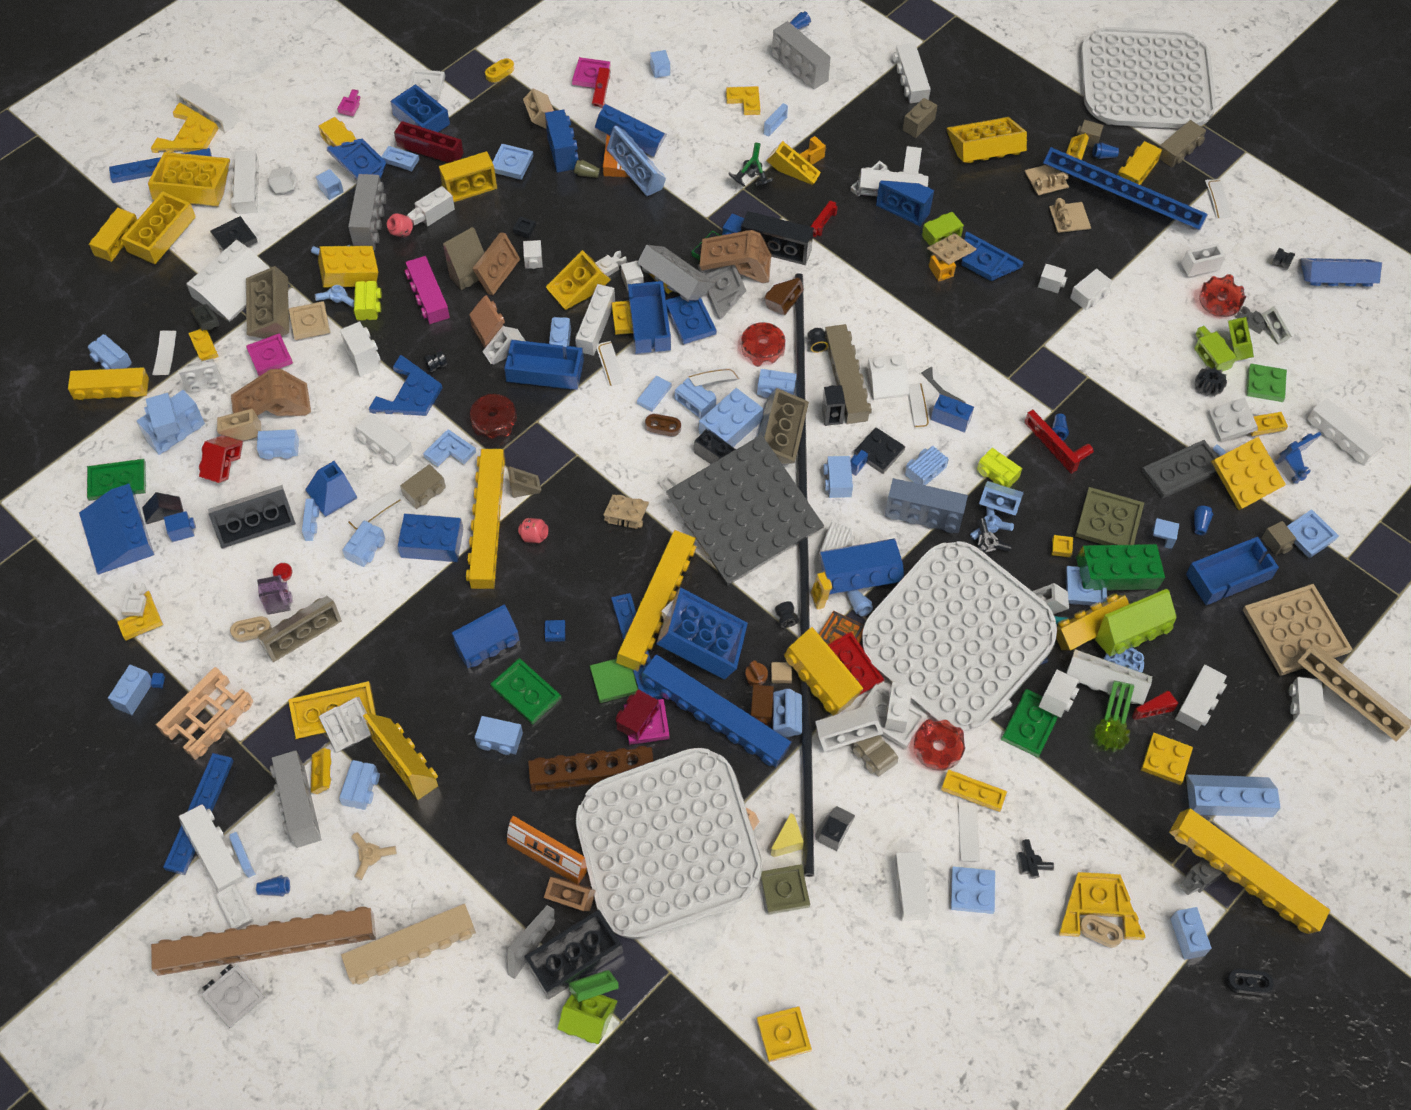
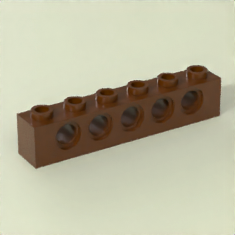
(582, 776)

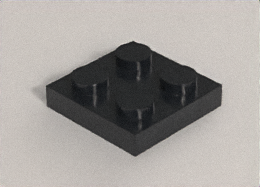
(231, 231)
(881, 450)

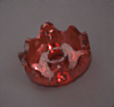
(1223, 288)
(762, 352)
(493, 425)
(943, 733)

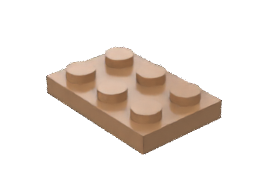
(496, 263)

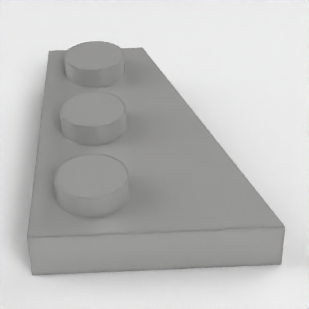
(529, 940)

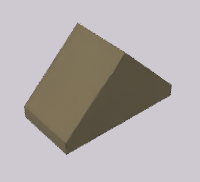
(523, 483)

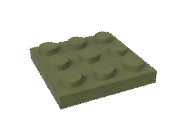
(1109, 518)

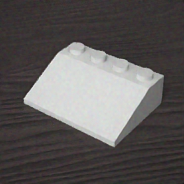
(224, 280)

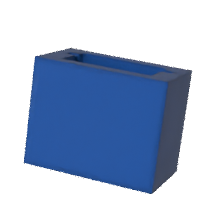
(157, 680)

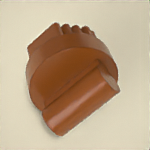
(756, 673)

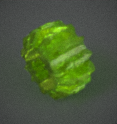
(1112, 734)

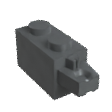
(1200, 877)

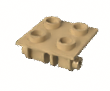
(1047, 179)
(1069, 216)
(951, 249)
(626, 509)

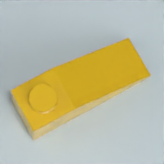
(791, 163)

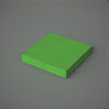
(613, 680)

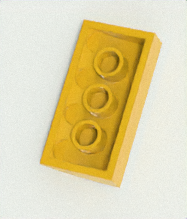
(308, 708)

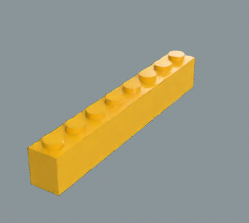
(487, 519)
(657, 597)
(1249, 871)

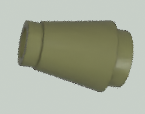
(586, 169)

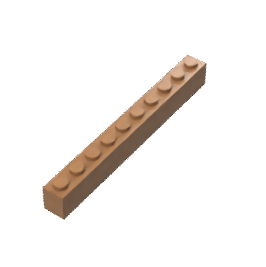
(262, 941)

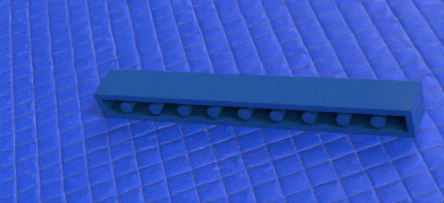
(1126, 188)

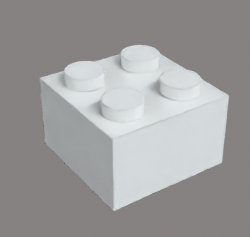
(360, 348)

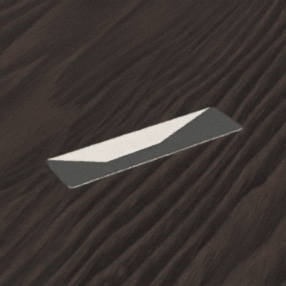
(940, 384)

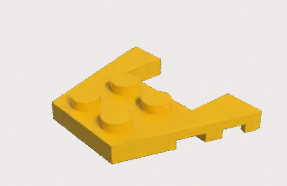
(194, 134)
(1100, 896)

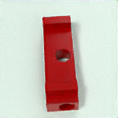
(600, 93)
(828, 211)

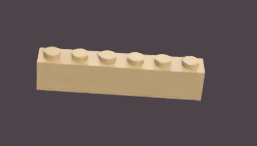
(1355, 691)
(408, 944)

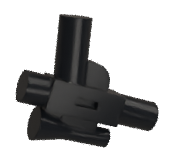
(1032, 863)

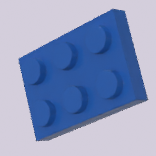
(690, 319)

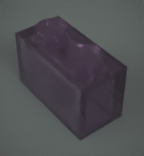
(274, 594)

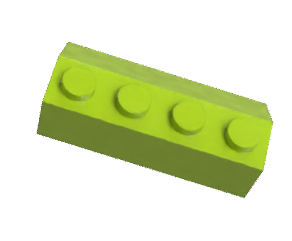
(1137, 623)

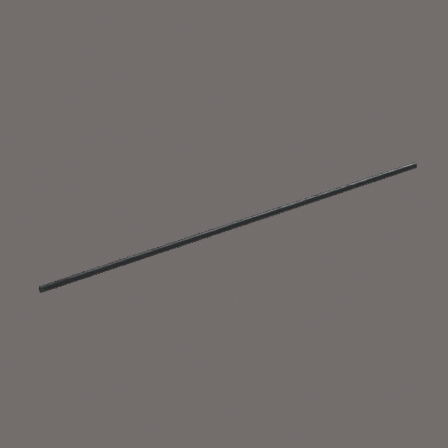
(807, 774)

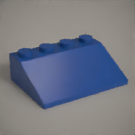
(116, 530)
(703, 634)

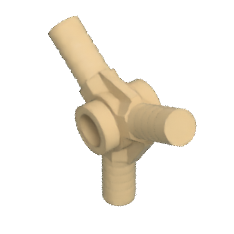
(369, 854)

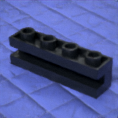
(711, 447)

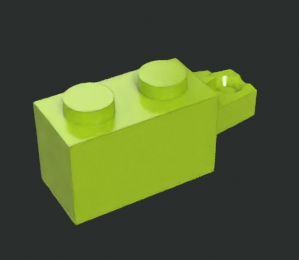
(1214, 350)

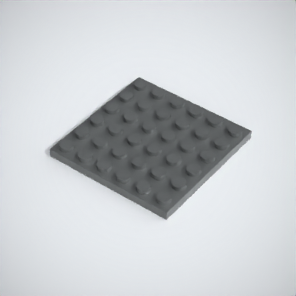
(744, 509)

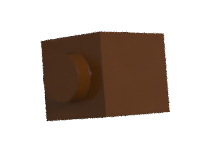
(783, 295)
(762, 703)

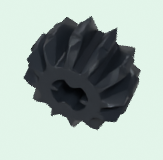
(1211, 381)

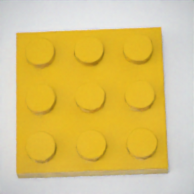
(1248, 473)

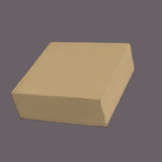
(781, 672)

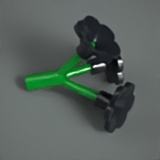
(752, 167)

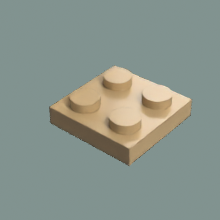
(309, 320)

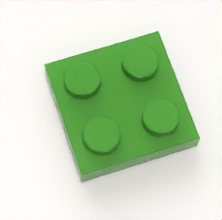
(1266, 382)

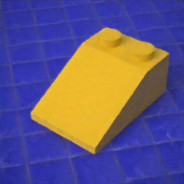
(577, 281)

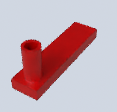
(1055, 444)

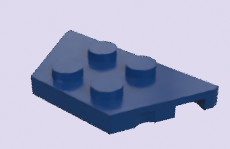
(358, 158)
(988, 259)

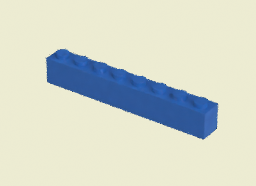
(715, 711)

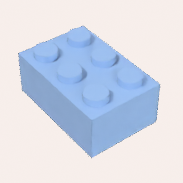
(732, 417)
(188, 418)

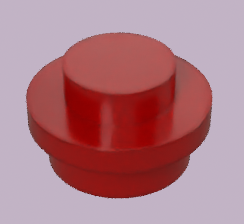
(284, 570)

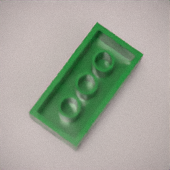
(1120, 567)

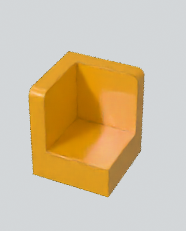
(815, 152)
(941, 269)

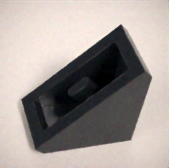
(160, 506)

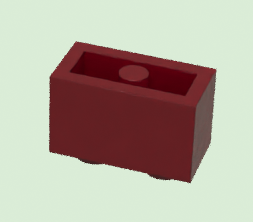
(637, 714)

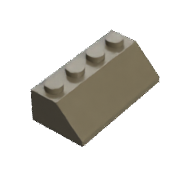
(267, 303)
(783, 424)
(300, 628)

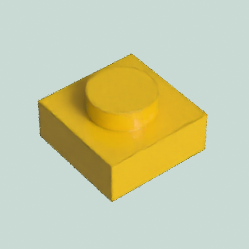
(1062, 546)

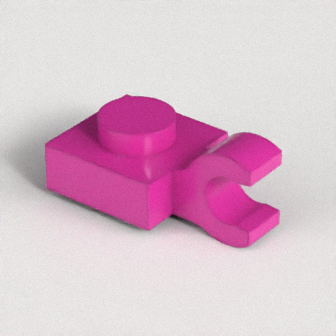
(349, 104)

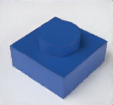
(858, 462)
(554, 630)

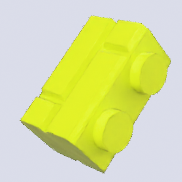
(366, 300)
(999, 468)

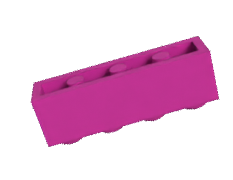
(427, 290)

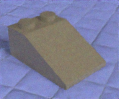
(461, 256)

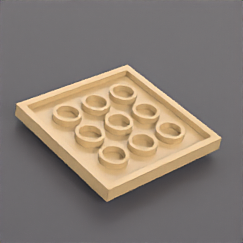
(1292, 623)

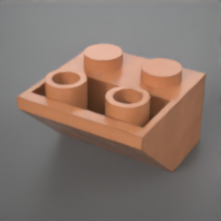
(486, 320)

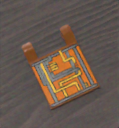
(839, 625)

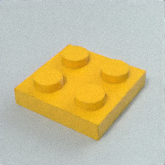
(1167, 758)
(784, 1034)

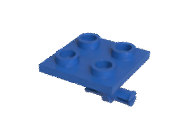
(1294, 457)

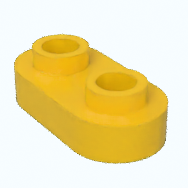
(499, 70)

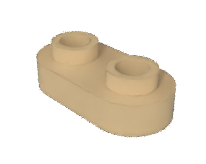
(251, 628)
(1101, 930)

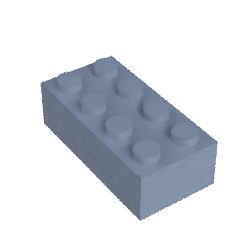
(925, 505)

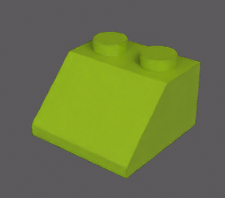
(587, 1018)

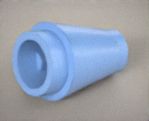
(860, 603)

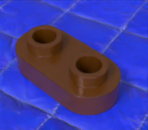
(663, 424)

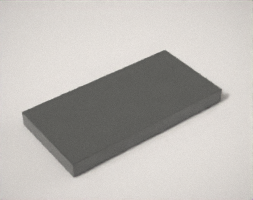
(1181, 469)

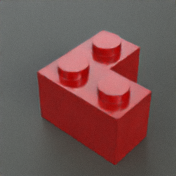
(217, 457)

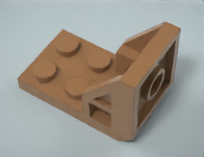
(741, 249)
(275, 392)

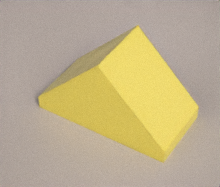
(789, 838)

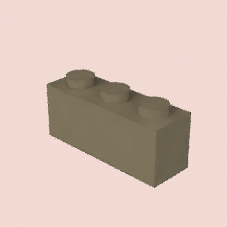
(1182, 143)

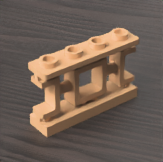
(194, 703)

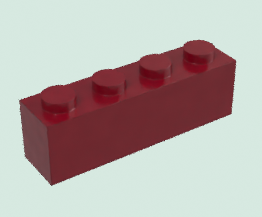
(428, 142)

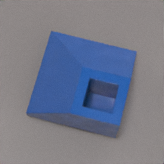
(330, 489)

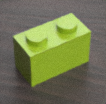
(942, 228)
(1240, 338)

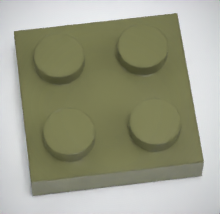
(785, 889)

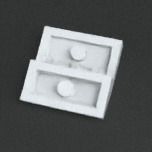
(346, 724)

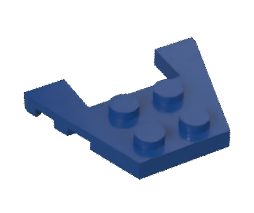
(415, 395)

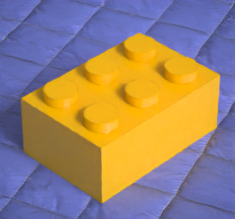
(468, 176)
(347, 265)

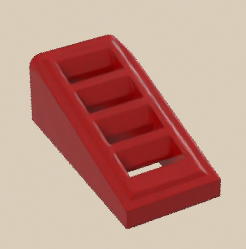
(1161, 704)

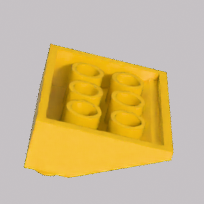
(988, 139)
(190, 177)
(401, 755)

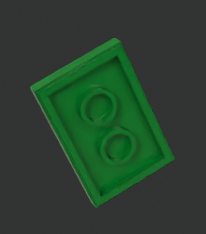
(112, 475)
(526, 691)
(1029, 725)

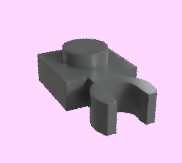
(1255, 320)

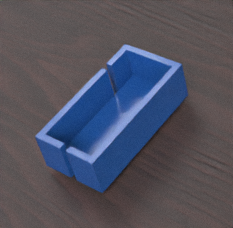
(649, 317)
(544, 364)
(1231, 570)

